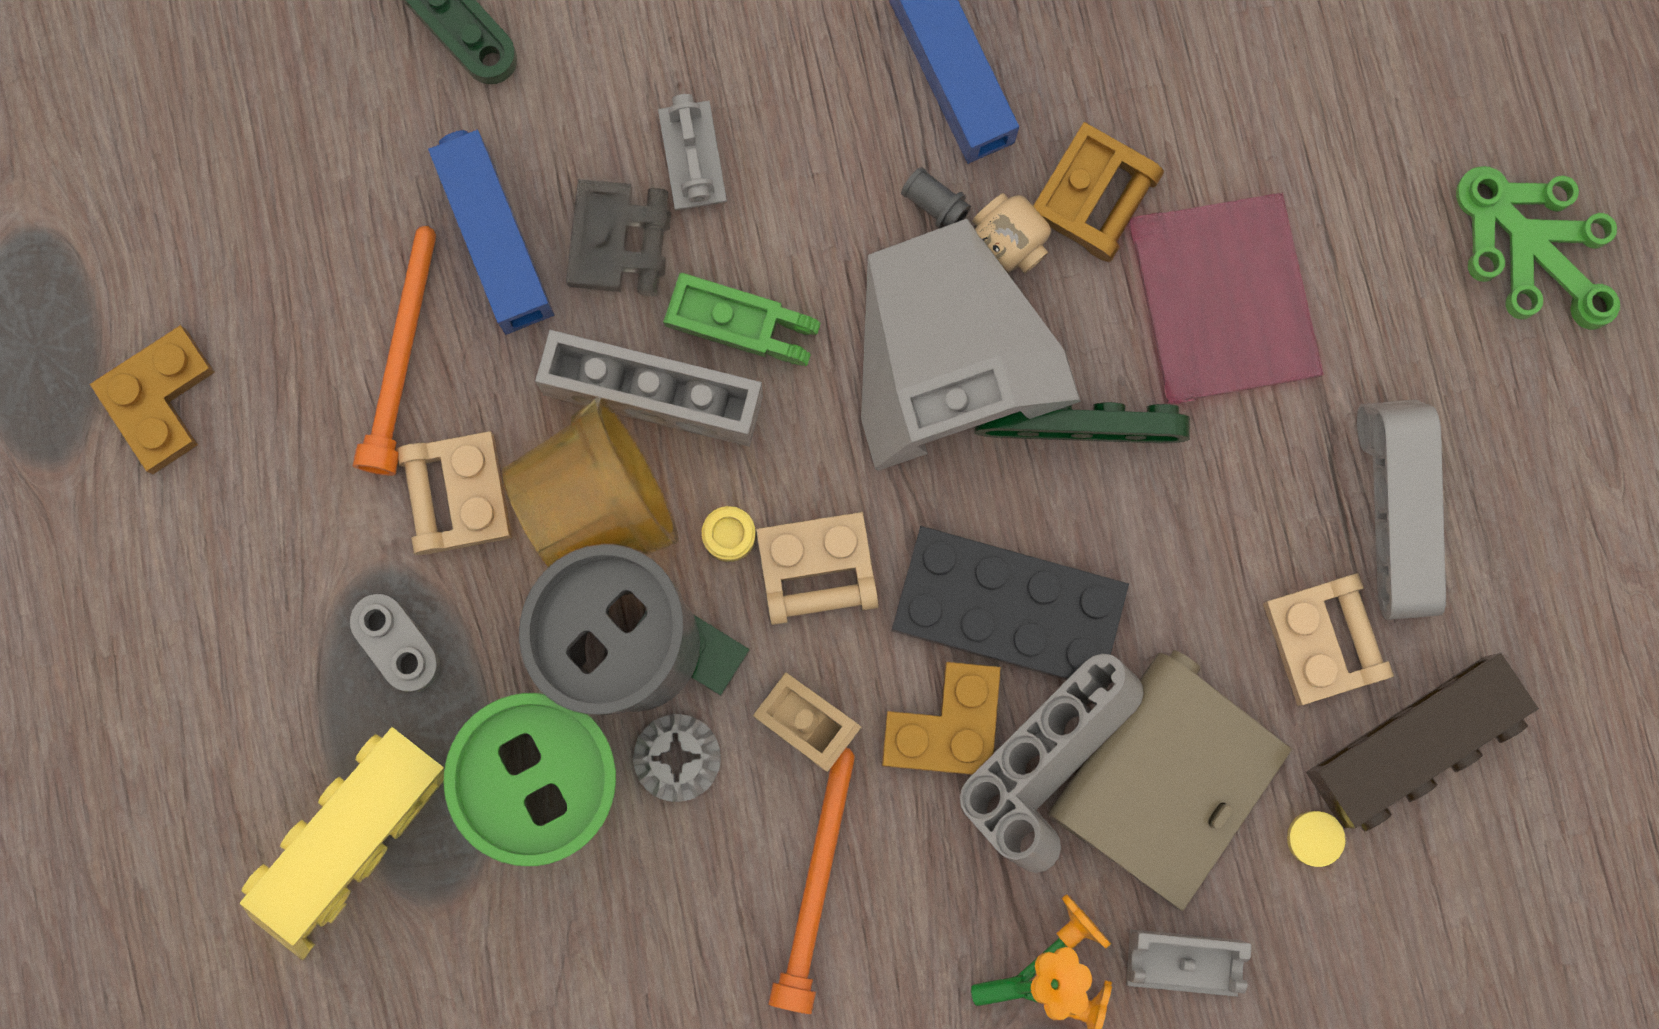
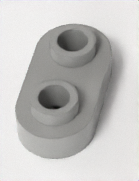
(393, 642)

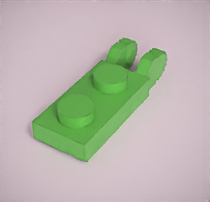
(736, 319)

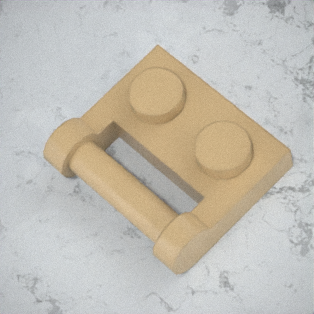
(472, 491)
(816, 550)
(1310, 644)

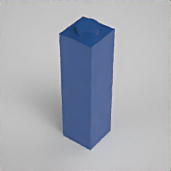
(958, 75)
(490, 231)

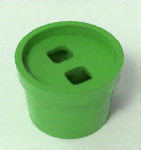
(491, 802)

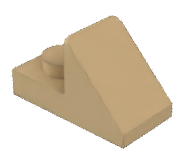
(807, 722)

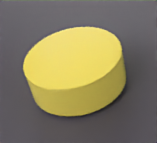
(728, 534)
(1316, 838)

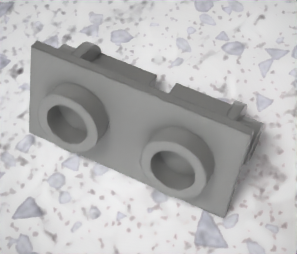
(691, 153)

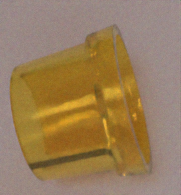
(589, 489)

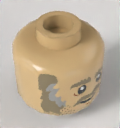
(1013, 232)

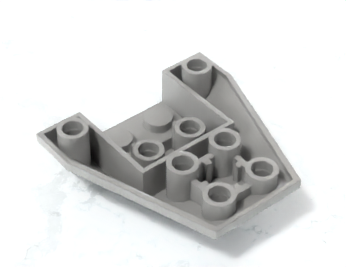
(951, 345)

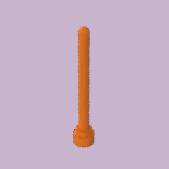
(378, 451)
(794, 986)

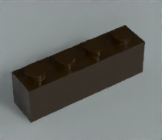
(1423, 741)

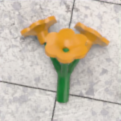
(1059, 977)

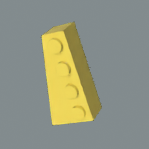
(341, 840)

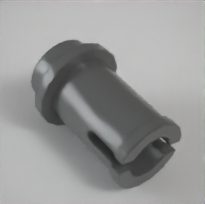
(935, 198)

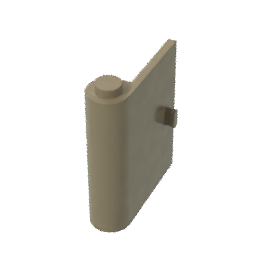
(1171, 781)

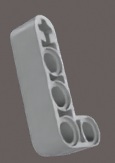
(1408, 506)
(1059, 758)

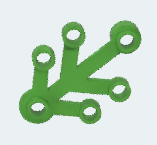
(1532, 241)

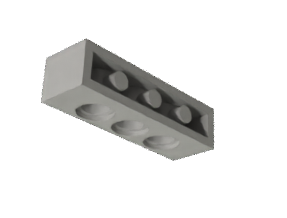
(650, 387)

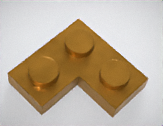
(141, 392)
(959, 737)

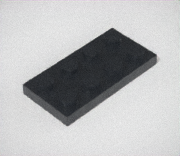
(1007, 605)

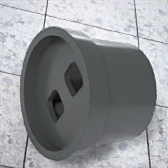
(575, 599)

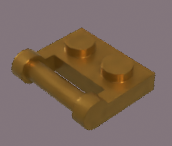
(1081, 182)

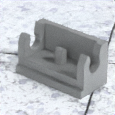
(1187, 963)

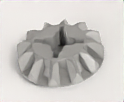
(695, 775)

